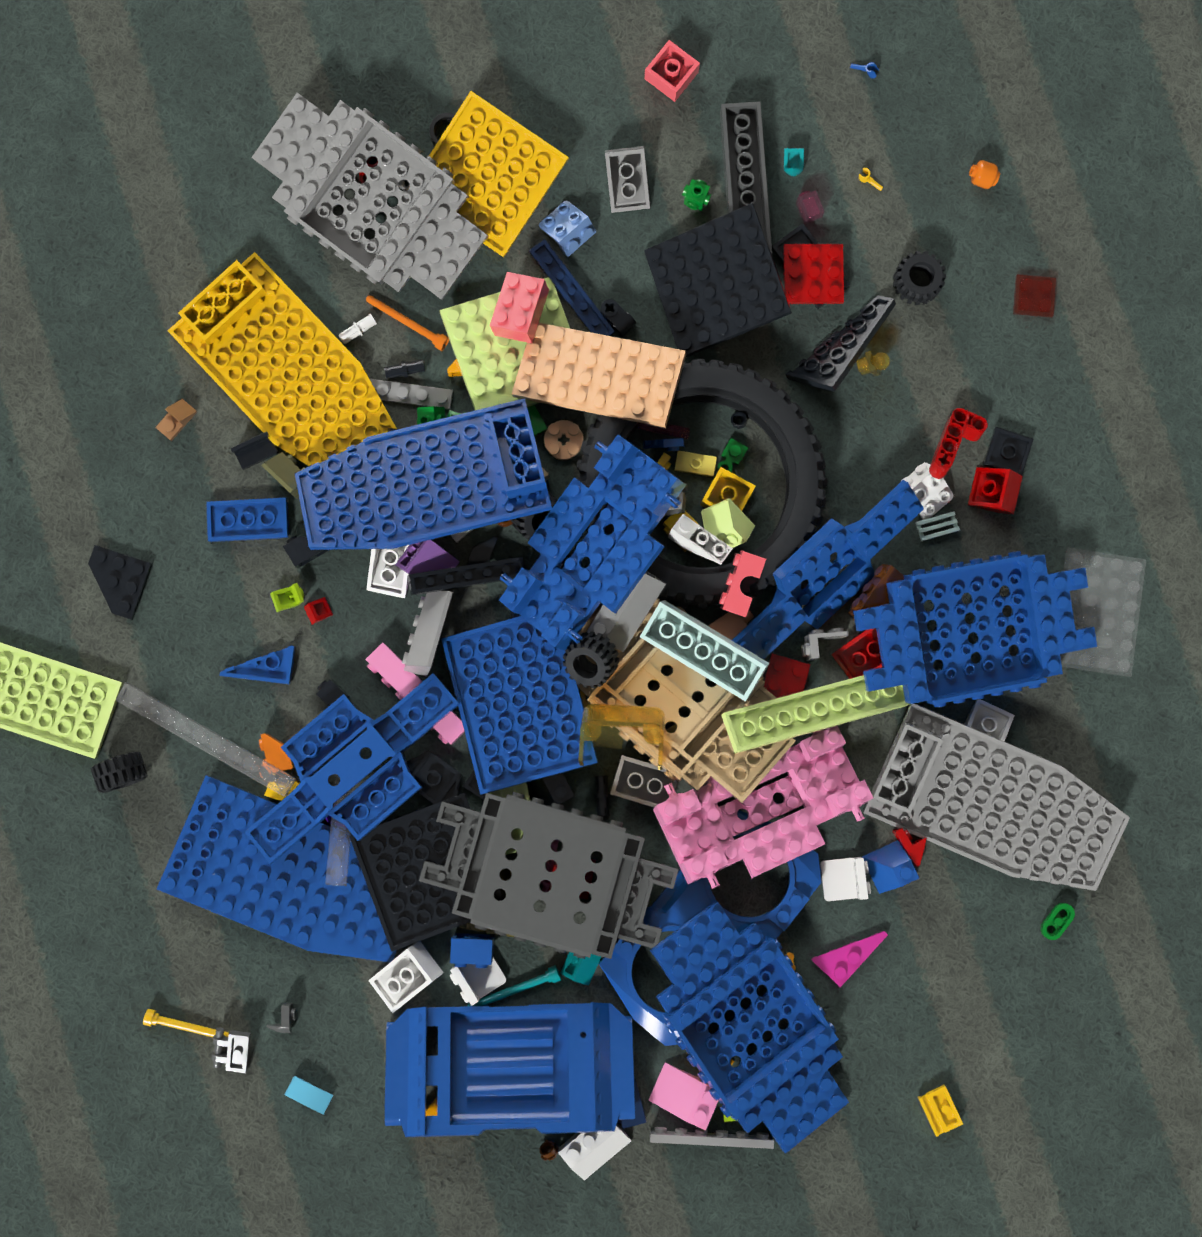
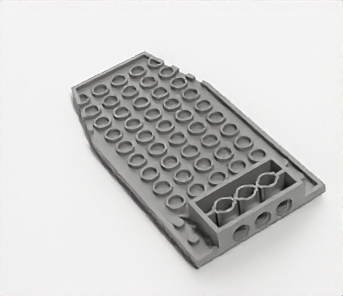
(994, 803)

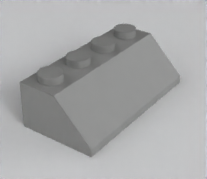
(622, 626)
(427, 632)

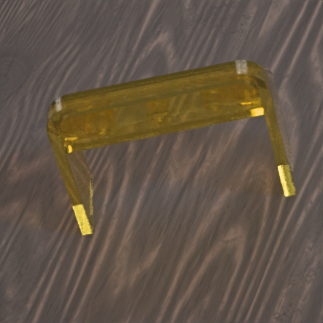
(598, 715)

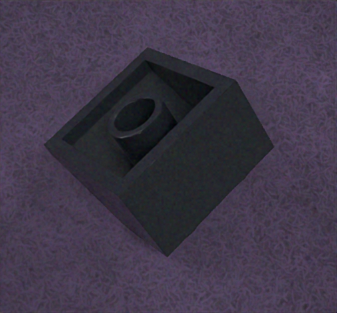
(551, 789)

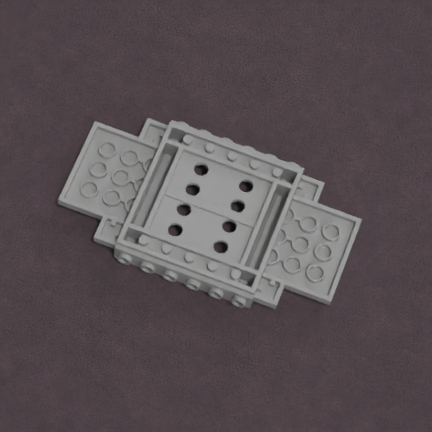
(320, 161)

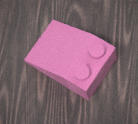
(683, 1096)

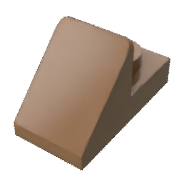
(178, 416)

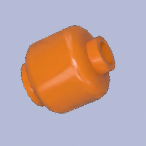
(984, 174)

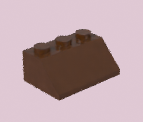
(875, 591)

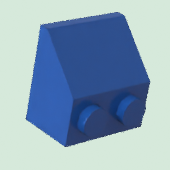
(472, 949)

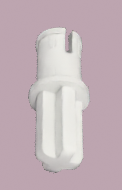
(357, 329)

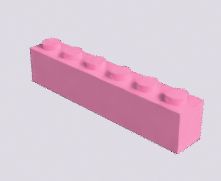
(392, 670)

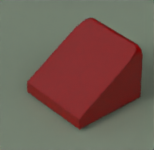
(318, 610)

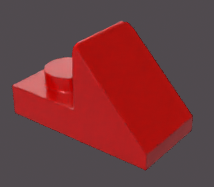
(913, 850)

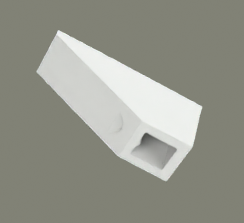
(698, 540)

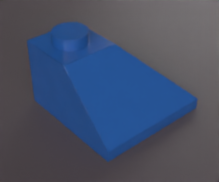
(890, 867)

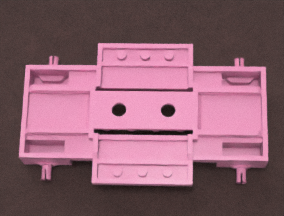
(817, 779)

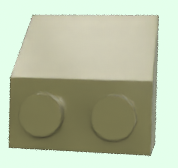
(283, 470)

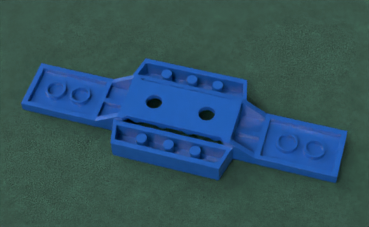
(812, 562)

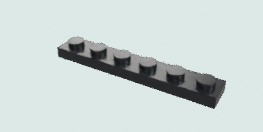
(463, 576)

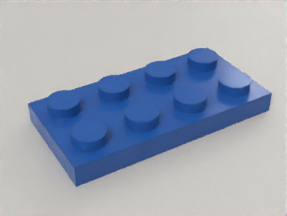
(247, 519)

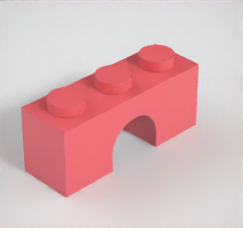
(745, 565)

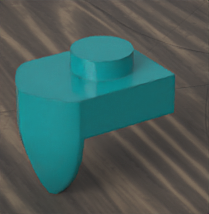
(793, 161)

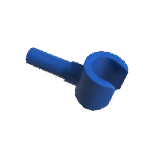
(867, 68)

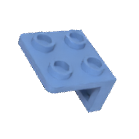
(568, 227)

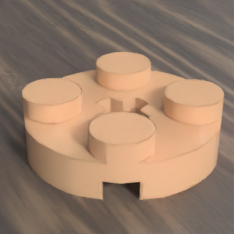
(555, 447)

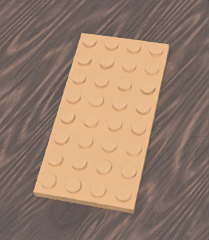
(600, 374)

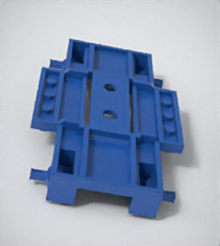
(565, 598)

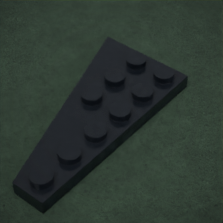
(842, 349)

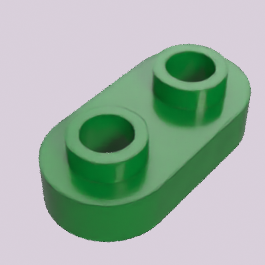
(1059, 923)

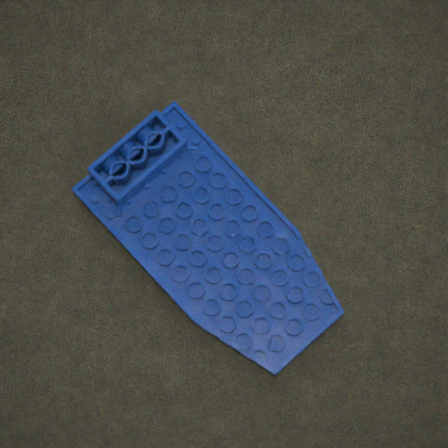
(425, 481)
(227, 874)

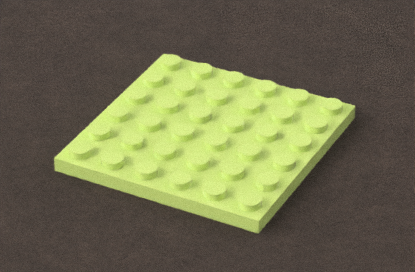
(486, 360)

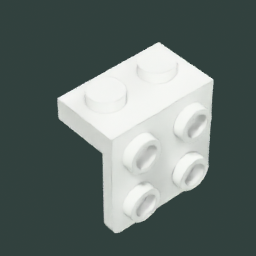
(930, 491)
(845, 879)
(477, 981)

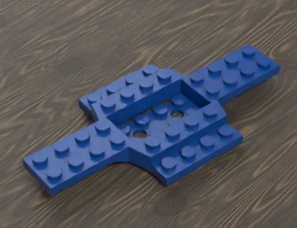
(333, 746)

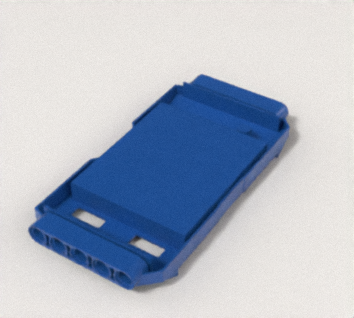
(511, 1069)

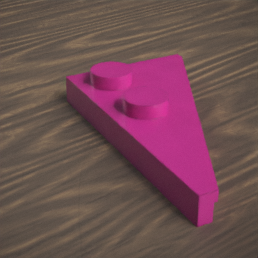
(844, 961)

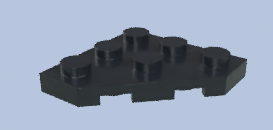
(119, 579)

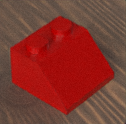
(995, 490)

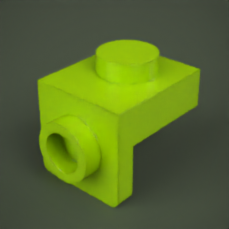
(287, 597)

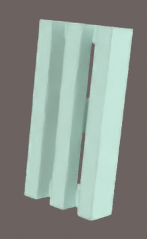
(953, 521)

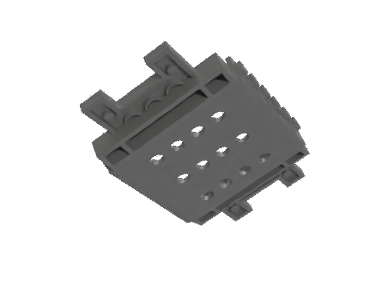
(617, 894)

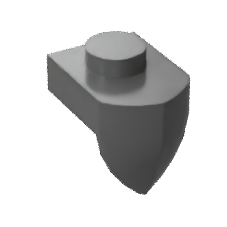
(288, 1015)

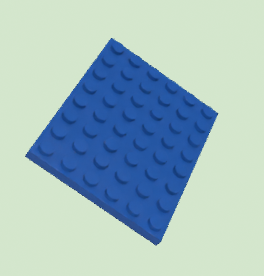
(515, 704)

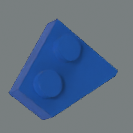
(670, 444)

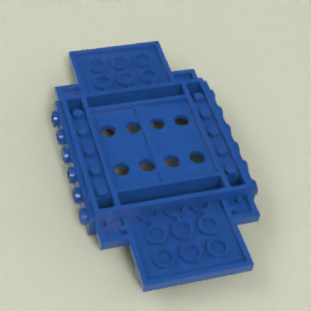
(785, 1078)

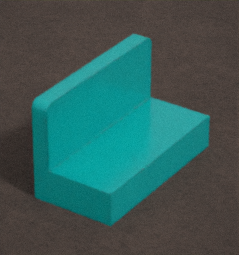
(580, 969)

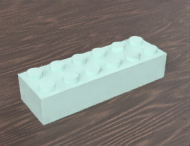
(704, 650)

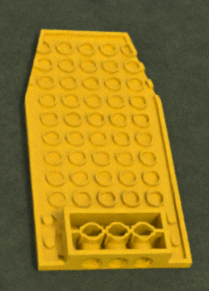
(280, 363)

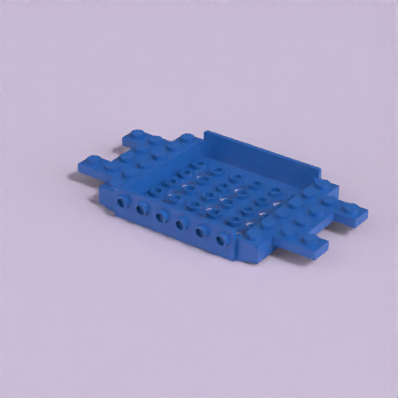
(1039, 614)

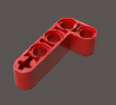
(959, 425)

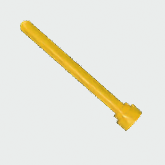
(153, 1018)

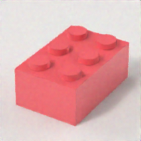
(519, 307)

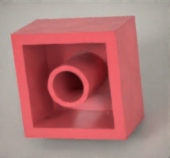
(672, 70)

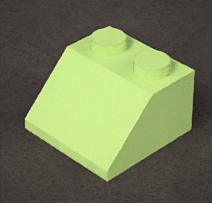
(727, 523)

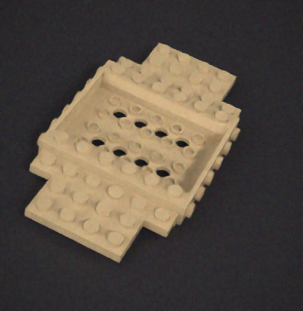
(701, 742)

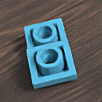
(308, 1095)

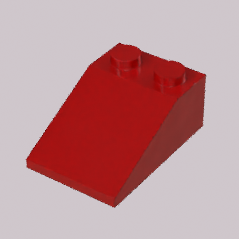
(859, 654)

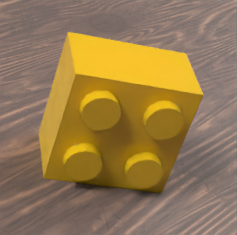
(727, 486)

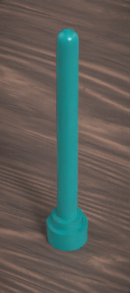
(550, 975)

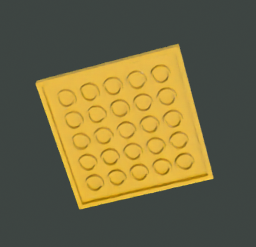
(498, 167)

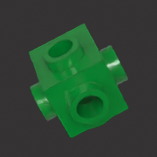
(693, 200)
(428, 414)

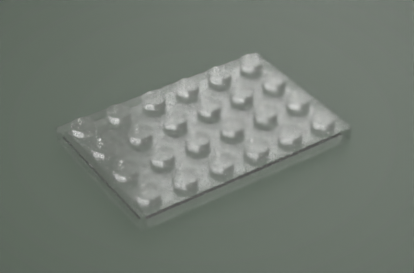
(1109, 606)

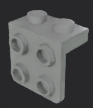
(811, 649)

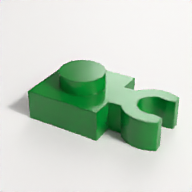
(733, 453)

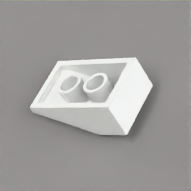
(384, 575)
(406, 976)

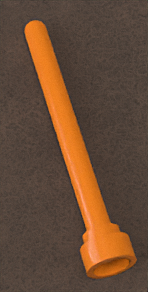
(438, 340)

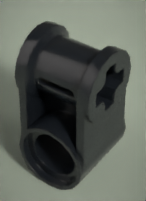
(619, 319)

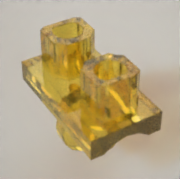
(873, 363)

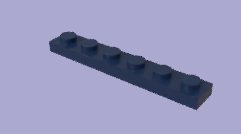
(570, 289)

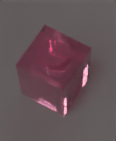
(809, 206)

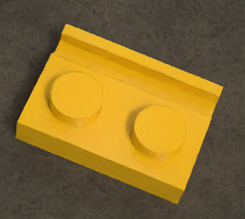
(940, 1110)

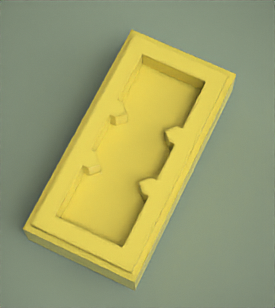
(695, 463)

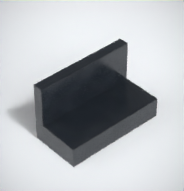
(254, 450)

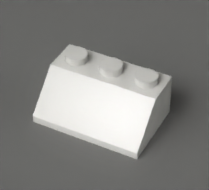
(591, 1150)

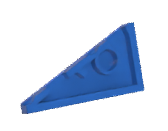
(274, 667)

